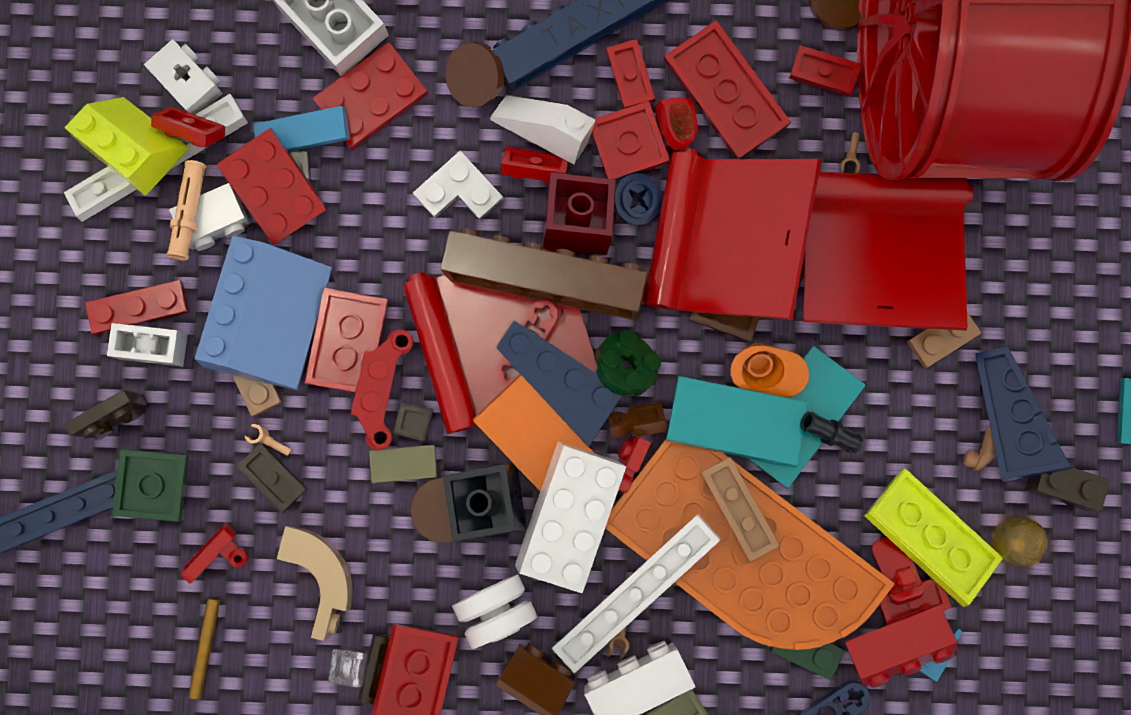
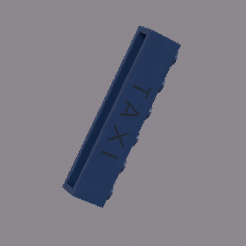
(564, 35)

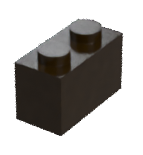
(1071, 488)

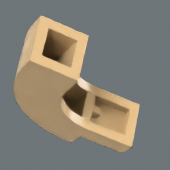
(328, 568)

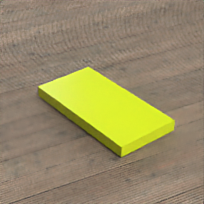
(934, 537)

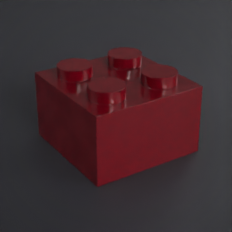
(579, 213)

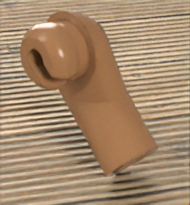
(984, 456)

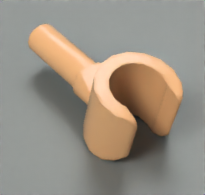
(268, 441)

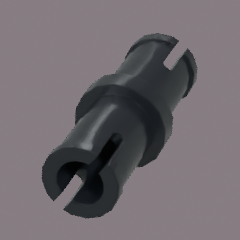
(831, 432)

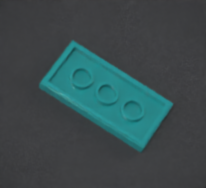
(828, 395)
(736, 421)

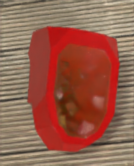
(677, 121)

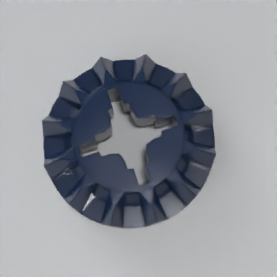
(649, 199)

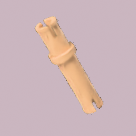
(184, 223)

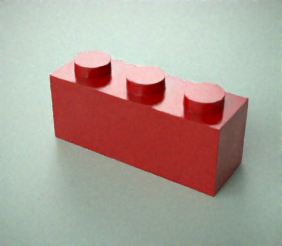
(902, 647)

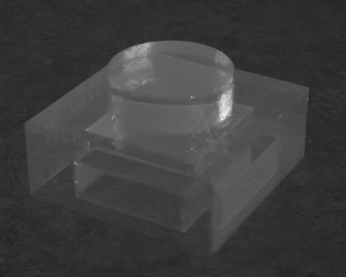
(347, 668)

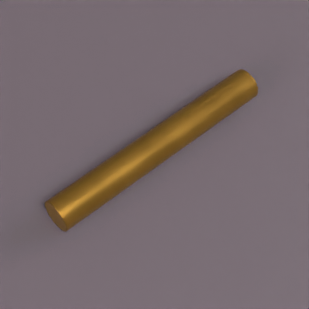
(204, 648)

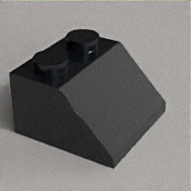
(485, 502)

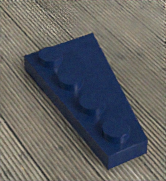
(560, 380)
(1017, 424)

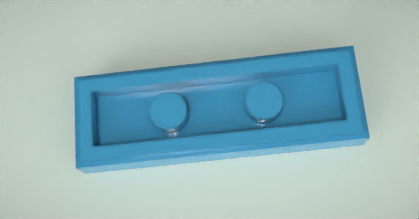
(309, 128)

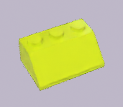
(126, 142)

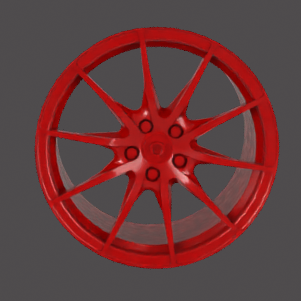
(990, 85)

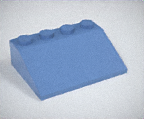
(263, 314)

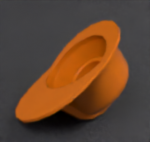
(769, 370)

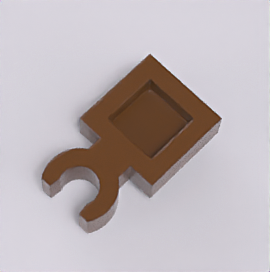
(642, 419)

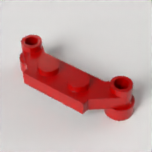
(375, 386)

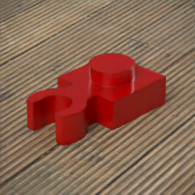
(631, 455)

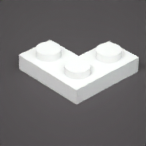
(458, 180)

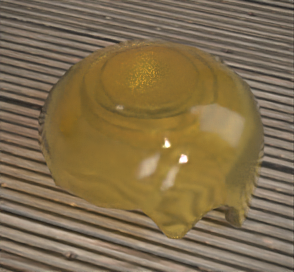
(1020, 541)

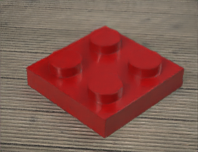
(629, 141)

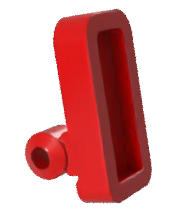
(221, 543)
(899, 569)

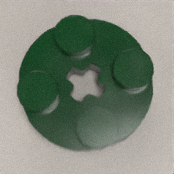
(640, 356)

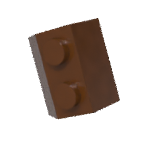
(536, 680)

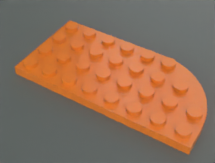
(786, 599)

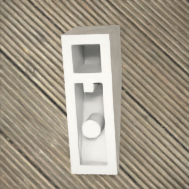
(546, 124)

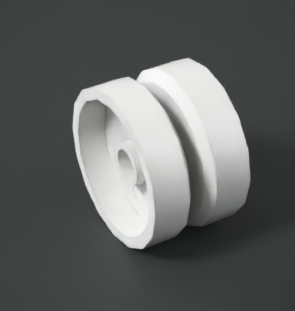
(496, 614)

